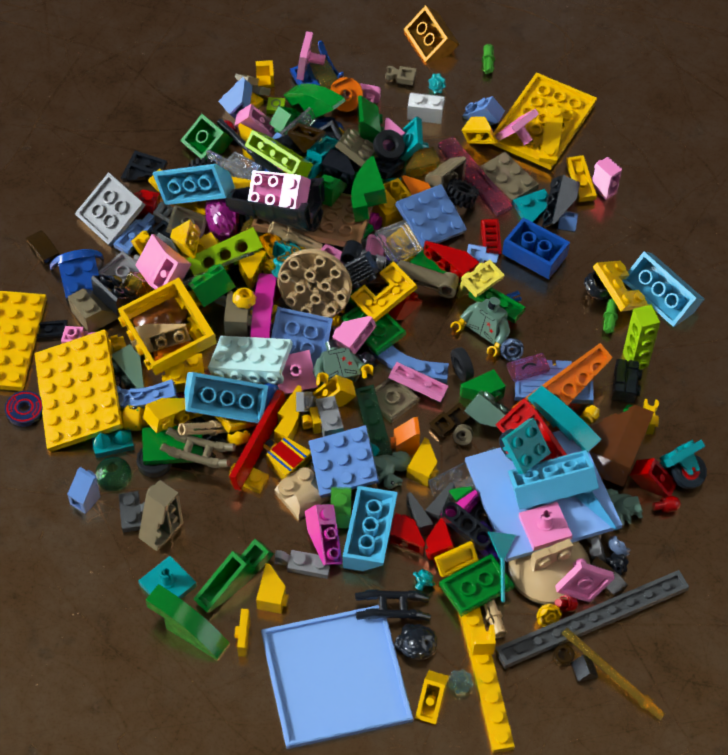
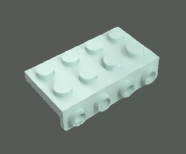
(250, 359)

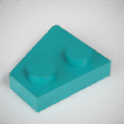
(531, 205)

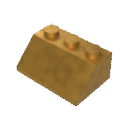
(431, 35)

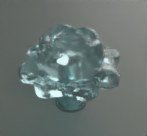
(460, 681)

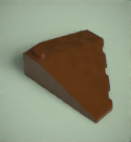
(620, 443)

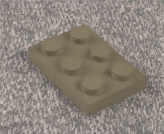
(355, 146)
(509, 177)

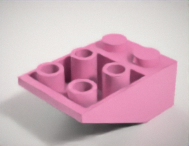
(279, 189)
(161, 263)

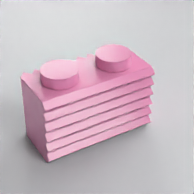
(606, 177)

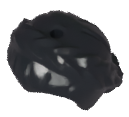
(596, 287)
(413, 639)

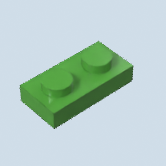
(342, 505)

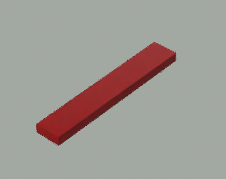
(257, 440)

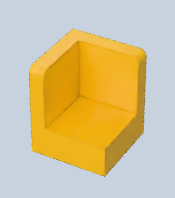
(265, 73)
(483, 642)

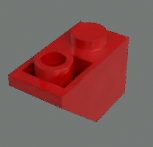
(405, 307)

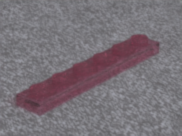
(473, 173)

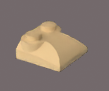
(300, 492)

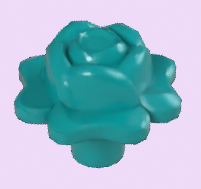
(437, 83)
(424, 579)

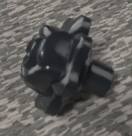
(367, 358)
(618, 563)

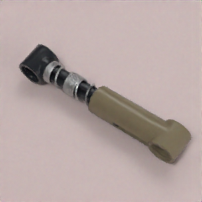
(445, 283)

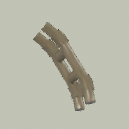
(192, 440)

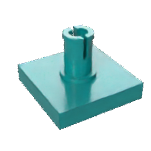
(413, 138)
(170, 576)

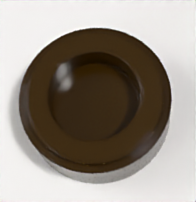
(563, 655)

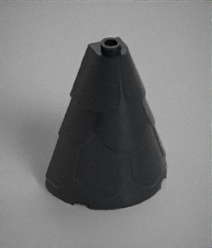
(306, 218)

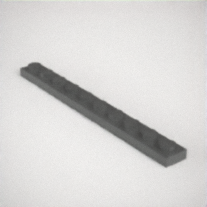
(592, 618)

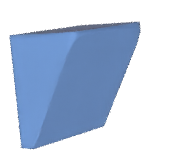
(568, 221)

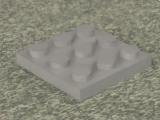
(110, 209)

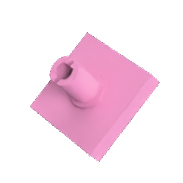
(307, 56)
(517, 127)
(297, 372)
(545, 526)
(584, 581)

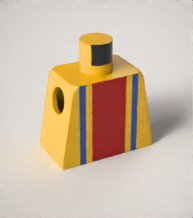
(286, 457)

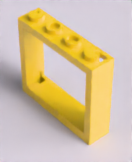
(153, 299)

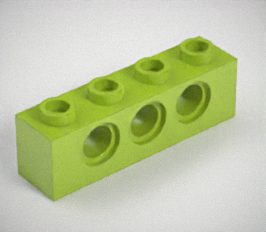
(278, 154)
(249, 236)
(641, 335)

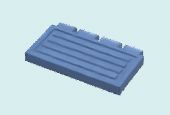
(528, 385)

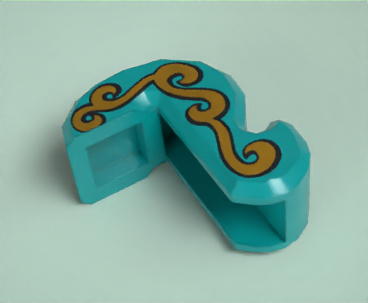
(281, 252)

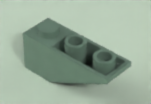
(129, 366)
(485, 409)

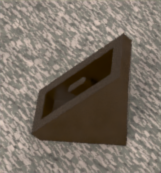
(305, 136)

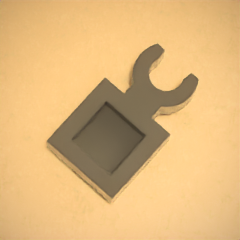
(402, 75)

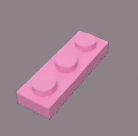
(418, 381)

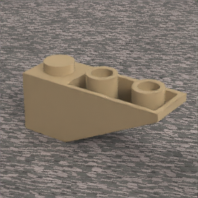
(161, 335)

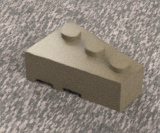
(160, 515)

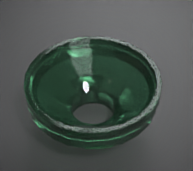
(113, 480)

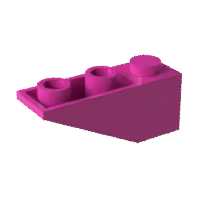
(324, 533)

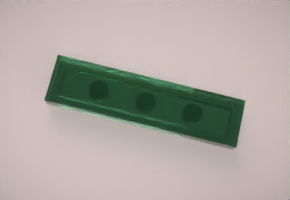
(373, 419)

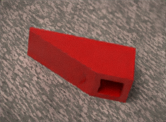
(450, 258)

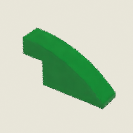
(314, 96)
(367, 190)
(233, 575)
(187, 622)

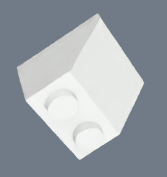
(426, 107)

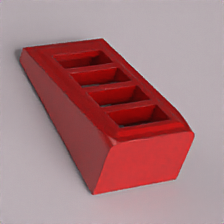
(491, 227)

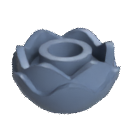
(514, 354)
(618, 546)

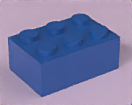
(535, 248)

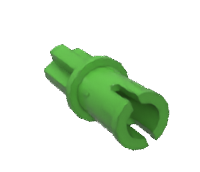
(488, 58)
(610, 316)

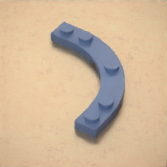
(435, 370)
(142, 396)

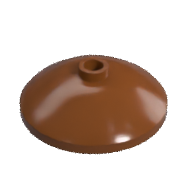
(165, 313)

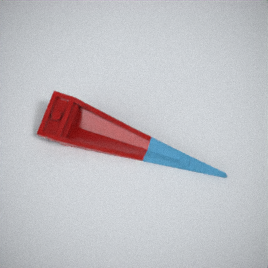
(523, 412)

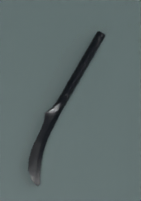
(258, 159)

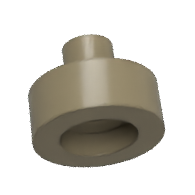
(463, 434)

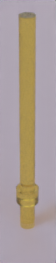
(644, 701)

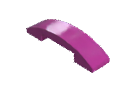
(263, 306)

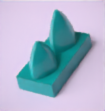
(112, 443)

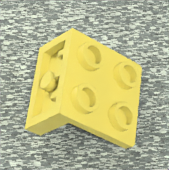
(480, 279)

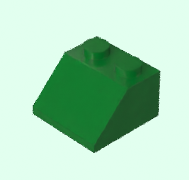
(369, 119)
(206, 135)
(211, 284)

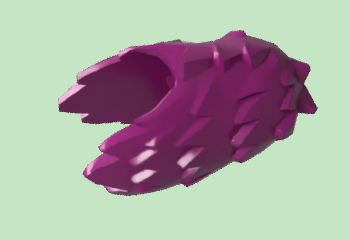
(221, 220)

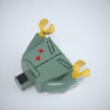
(488, 321)
(340, 363)

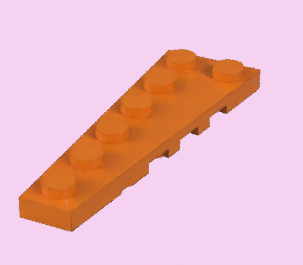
(576, 376)

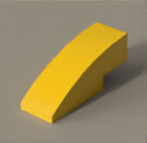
(288, 418)

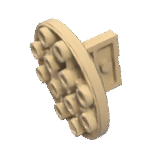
(314, 283)
(540, 572)

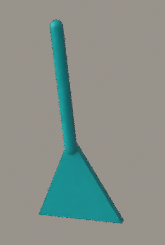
(502, 544)

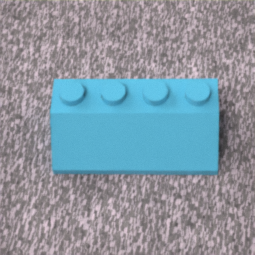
(193, 184)
(663, 289)
(225, 397)
(554, 480)
(369, 528)

